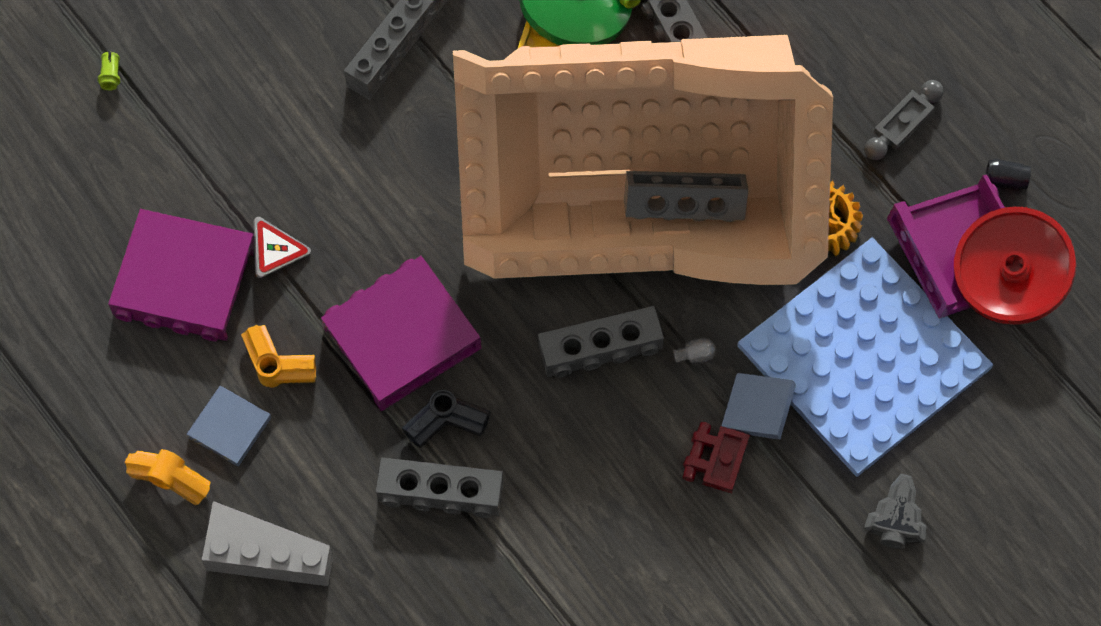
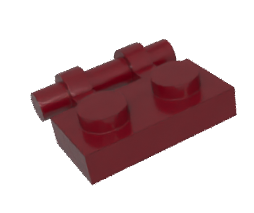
(725, 459)

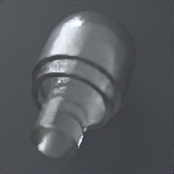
(696, 351)

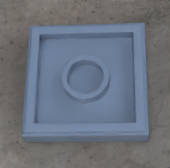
(759, 405)
(229, 426)

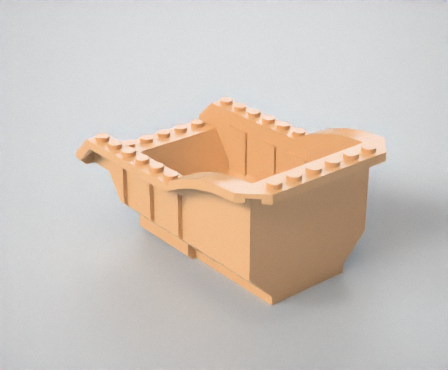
(562, 124)

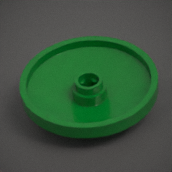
(577, 20)

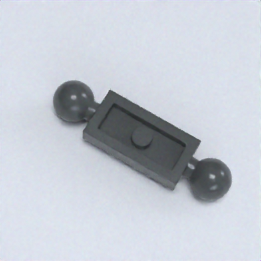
(904, 120)

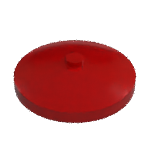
(1015, 265)

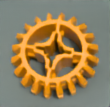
(839, 232)

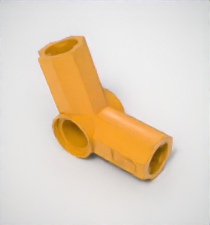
(263, 354)
(168, 473)

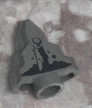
(897, 516)

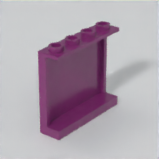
(932, 233)
(181, 275)
(401, 332)

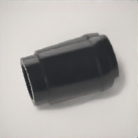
(1008, 174)

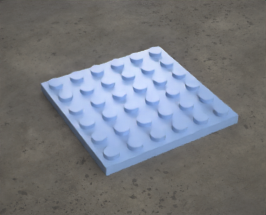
(865, 356)

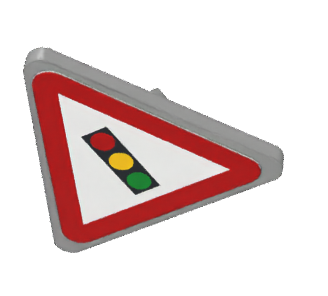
(274, 248)

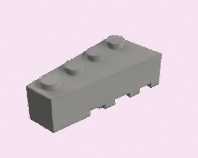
(260, 549)

